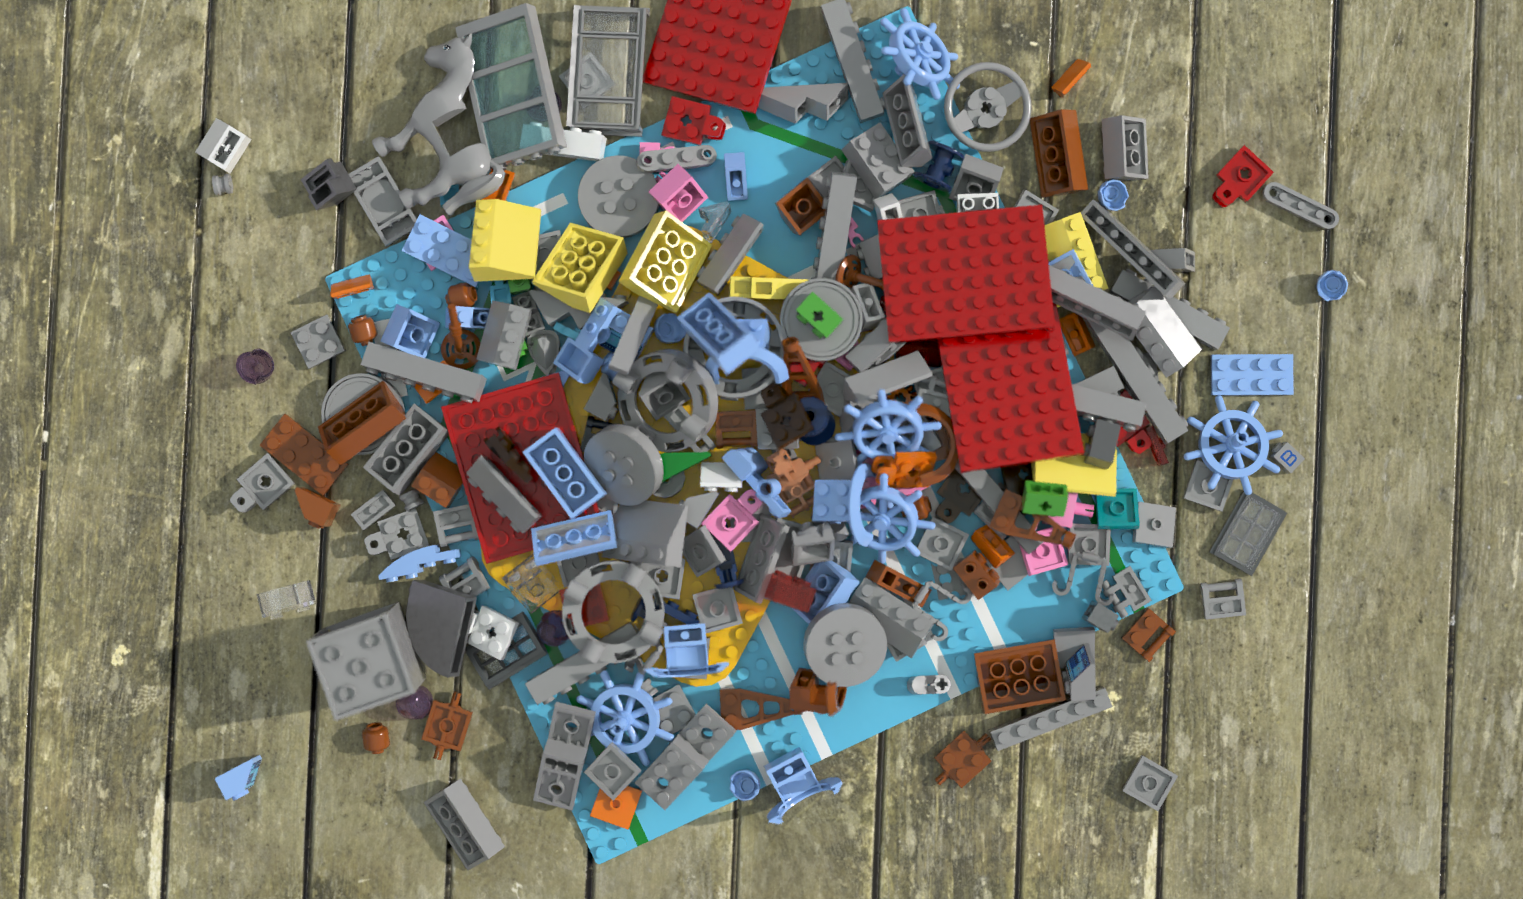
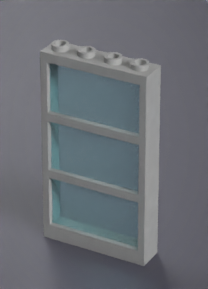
(513, 87)

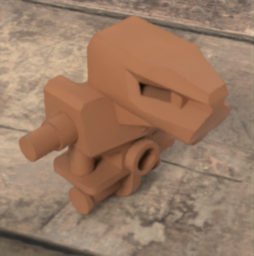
(793, 478)

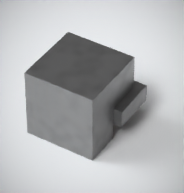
(328, 184)

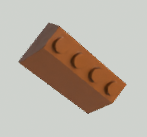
(1058, 153)
(361, 423)

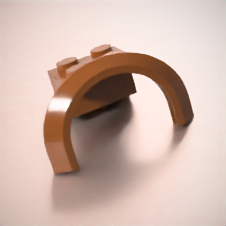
(947, 451)
(810, 696)

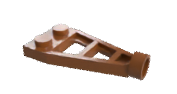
(794, 353)
(1007, 513)
(731, 707)

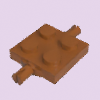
(447, 725)
(962, 759)

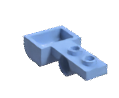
(577, 355)
(749, 466)

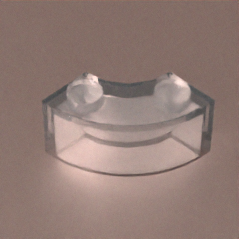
(285, 599)

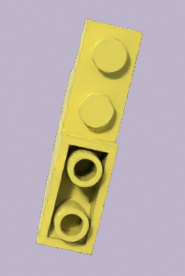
(762, 287)

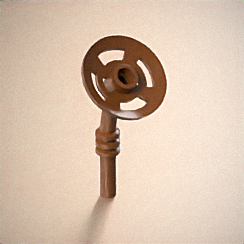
(855, 275)
(455, 339)

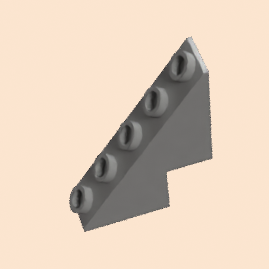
(795, 101)
(556, 310)

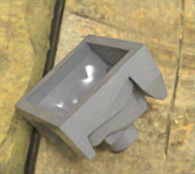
(812, 544)

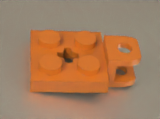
(899, 468)

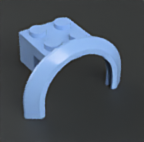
(760, 331)
(840, 502)
(686, 653)
(795, 782)

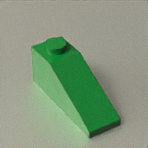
(677, 462)

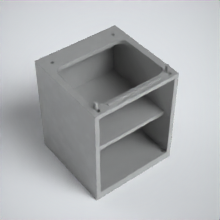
(366, 661)

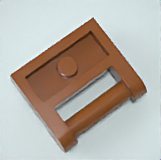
(736, 422)
(1143, 629)

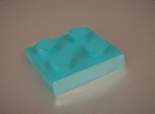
(1118, 511)

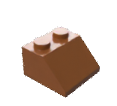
(801, 207)
(439, 480)
(316, 508)

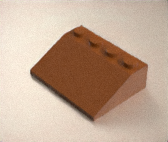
(1019, 677)

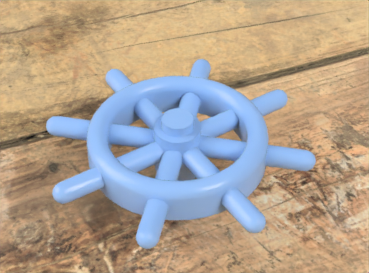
(918, 53)
(887, 429)
(1233, 444)
(882, 518)
(626, 717)

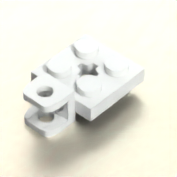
(480, 626)

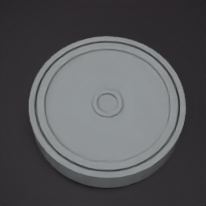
(617, 197)
(838, 298)
(348, 390)
(624, 464)
(845, 644)

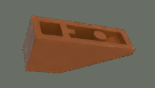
(895, 582)

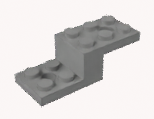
(564, 756)
(685, 756)

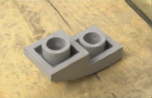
(526, 301)

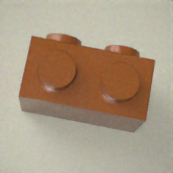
(977, 574)

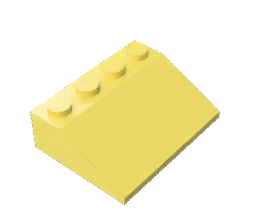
(1072, 234)
(504, 241)
(665, 261)
(581, 266)
(1077, 474)

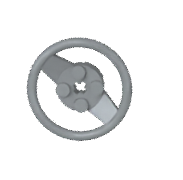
(995, 99)

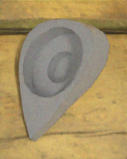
(544, 349)

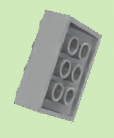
(650, 533)

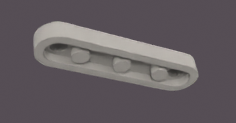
(667, 159)
(1300, 205)

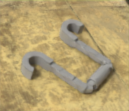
(1087, 557)
(922, 593)
(649, 662)

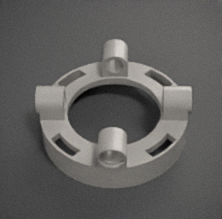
(679, 369)
(742, 388)
(599, 651)

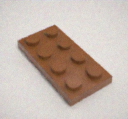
(303, 454)

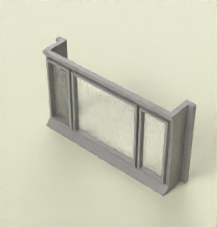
(607, 69)

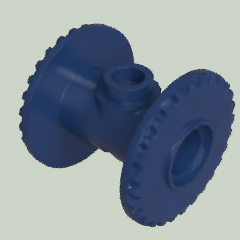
(941, 168)
(821, 419)

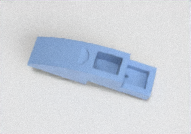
(412, 562)

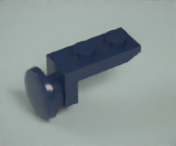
(727, 569)
(670, 608)

